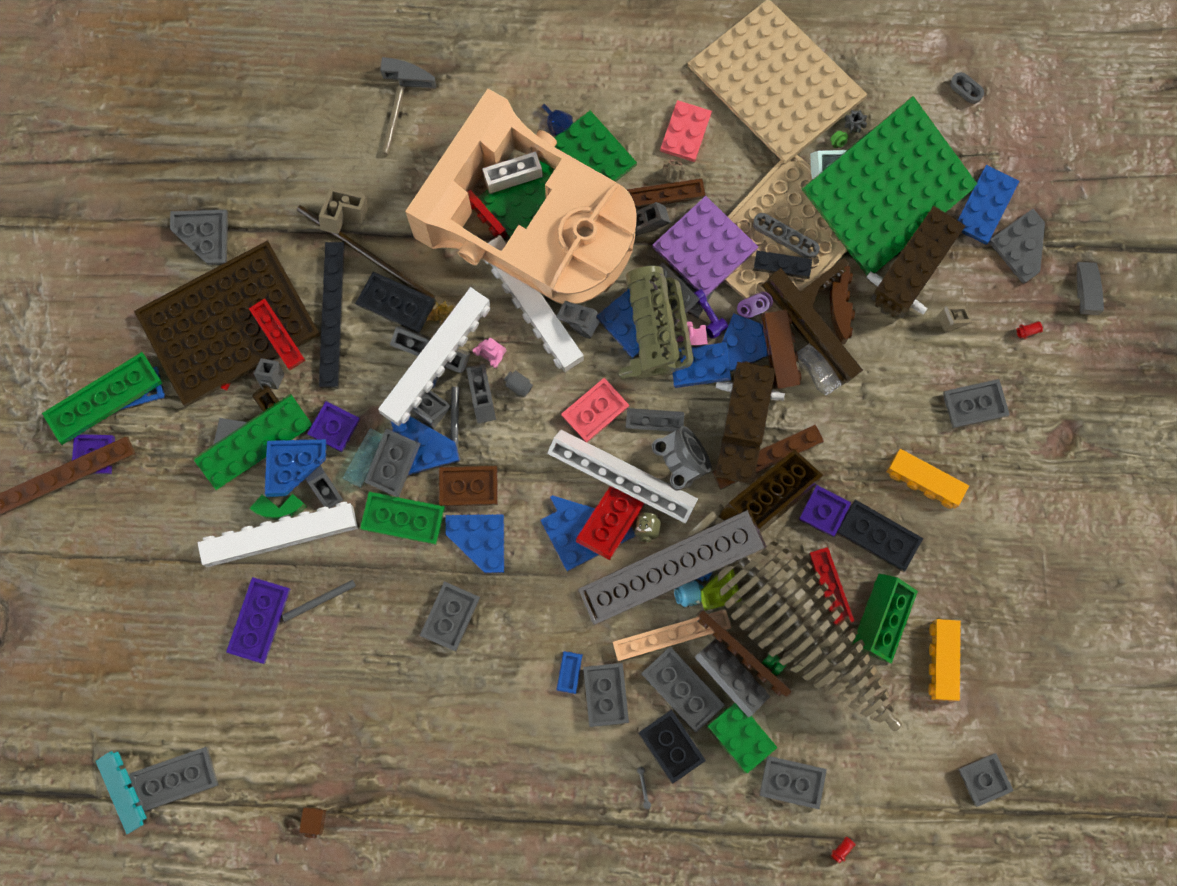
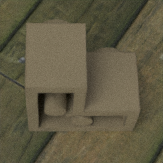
(341, 206)

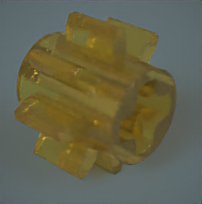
(441, 307)

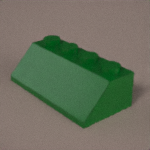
(885, 617)

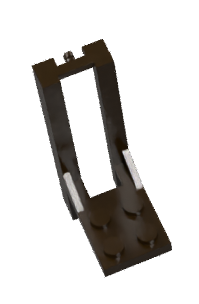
(809, 322)

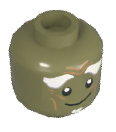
(647, 527)

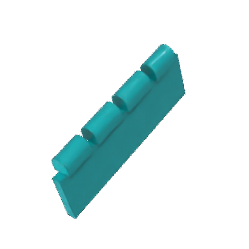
(122, 796)

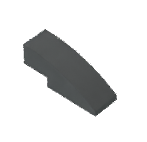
(407, 73)
(1089, 289)

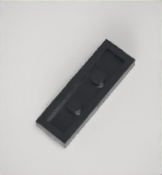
(791, 265)

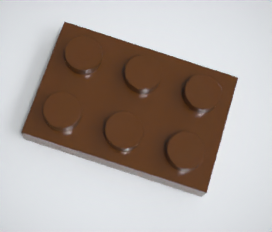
(468, 486)

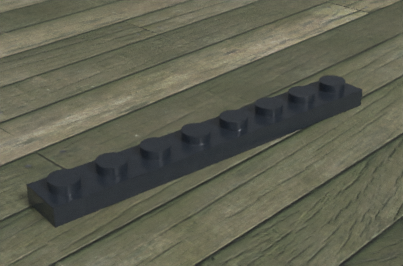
(331, 315)

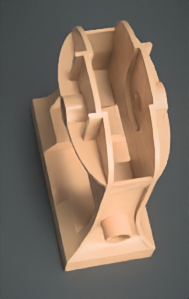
(575, 239)

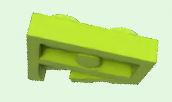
(711, 593)

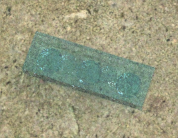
(363, 459)

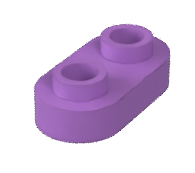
(753, 305)

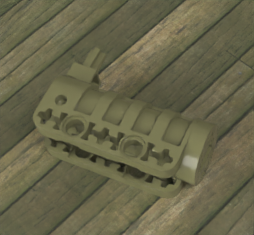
(656, 324)

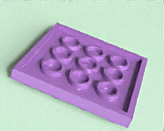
(705, 246)

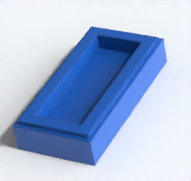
(569, 672)

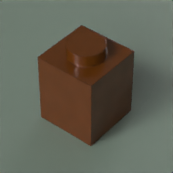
(312, 822)

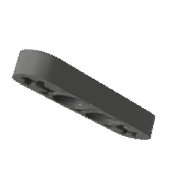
(787, 233)

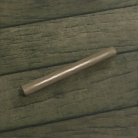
(392, 122)

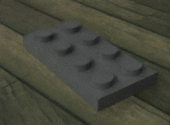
(732, 677)
(682, 689)
(174, 779)

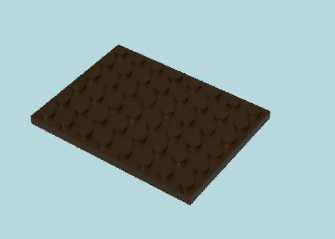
(206, 325)

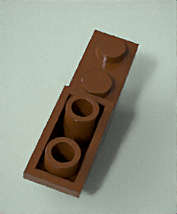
(840, 308)

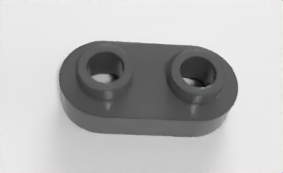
(968, 87)

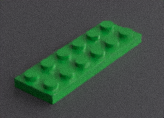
(101, 398)
(249, 442)

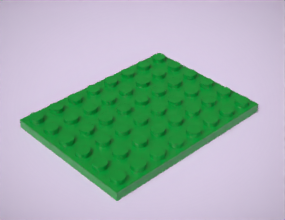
(888, 185)

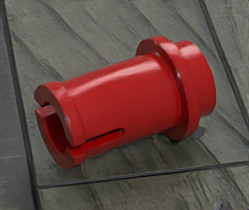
(1028, 330)
(842, 850)

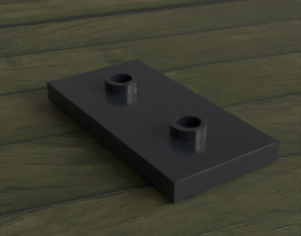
(396, 302)
(879, 535)

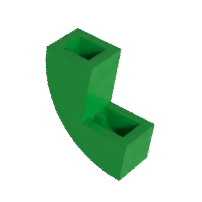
(268, 510)

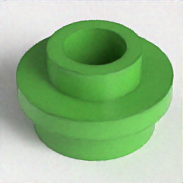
(839, 139)

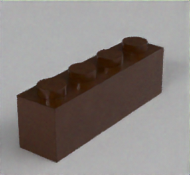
(780, 348)

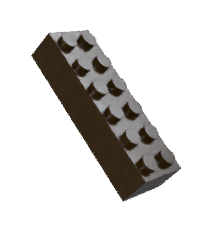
(775, 491)

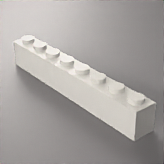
(541, 317)
(434, 357)
(622, 476)
(277, 535)

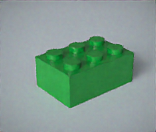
(741, 738)

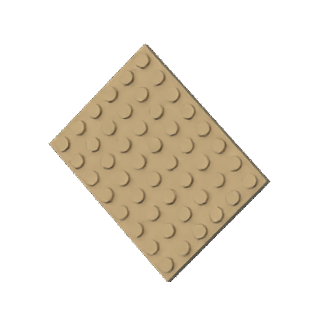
(777, 81)
(782, 198)

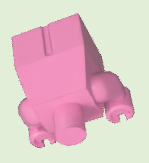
(697, 336)
(490, 350)

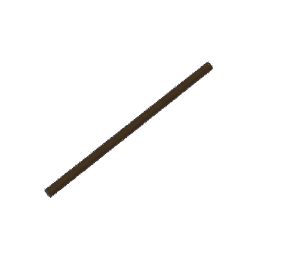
(367, 254)

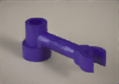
(716, 325)

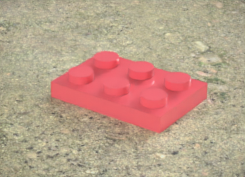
(686, 131)
(595, 410)

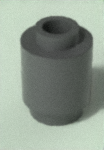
(518, 383)

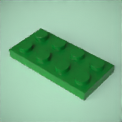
(402, 518)

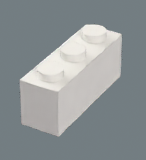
(512, 172)

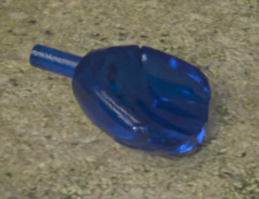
(558, 120)

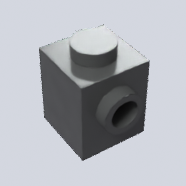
(269, 373)

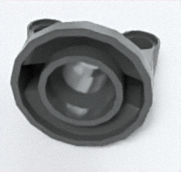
(683, 456)

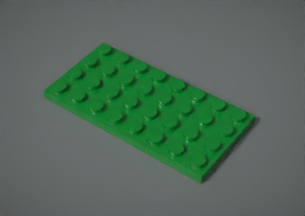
(584, 141)

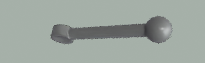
(647, 805)

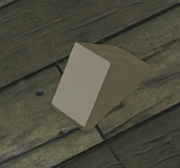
(954, 317)

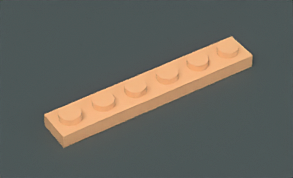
(667, 636)

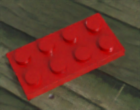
(610, 522)

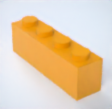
(927, 479)
(945, 660)

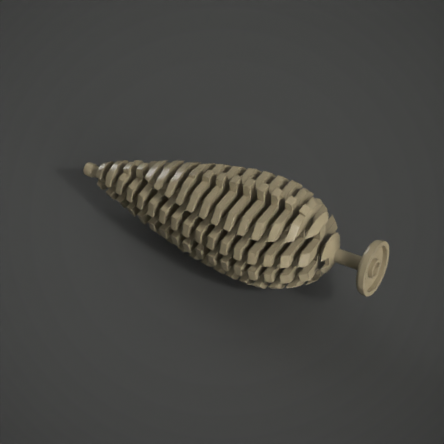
(802, 625)

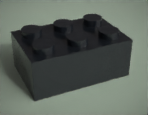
(671, 746)

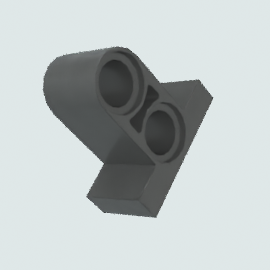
(580, 318)

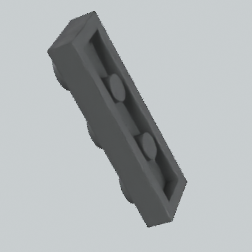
(654, 419)

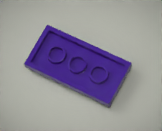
(258, 620)

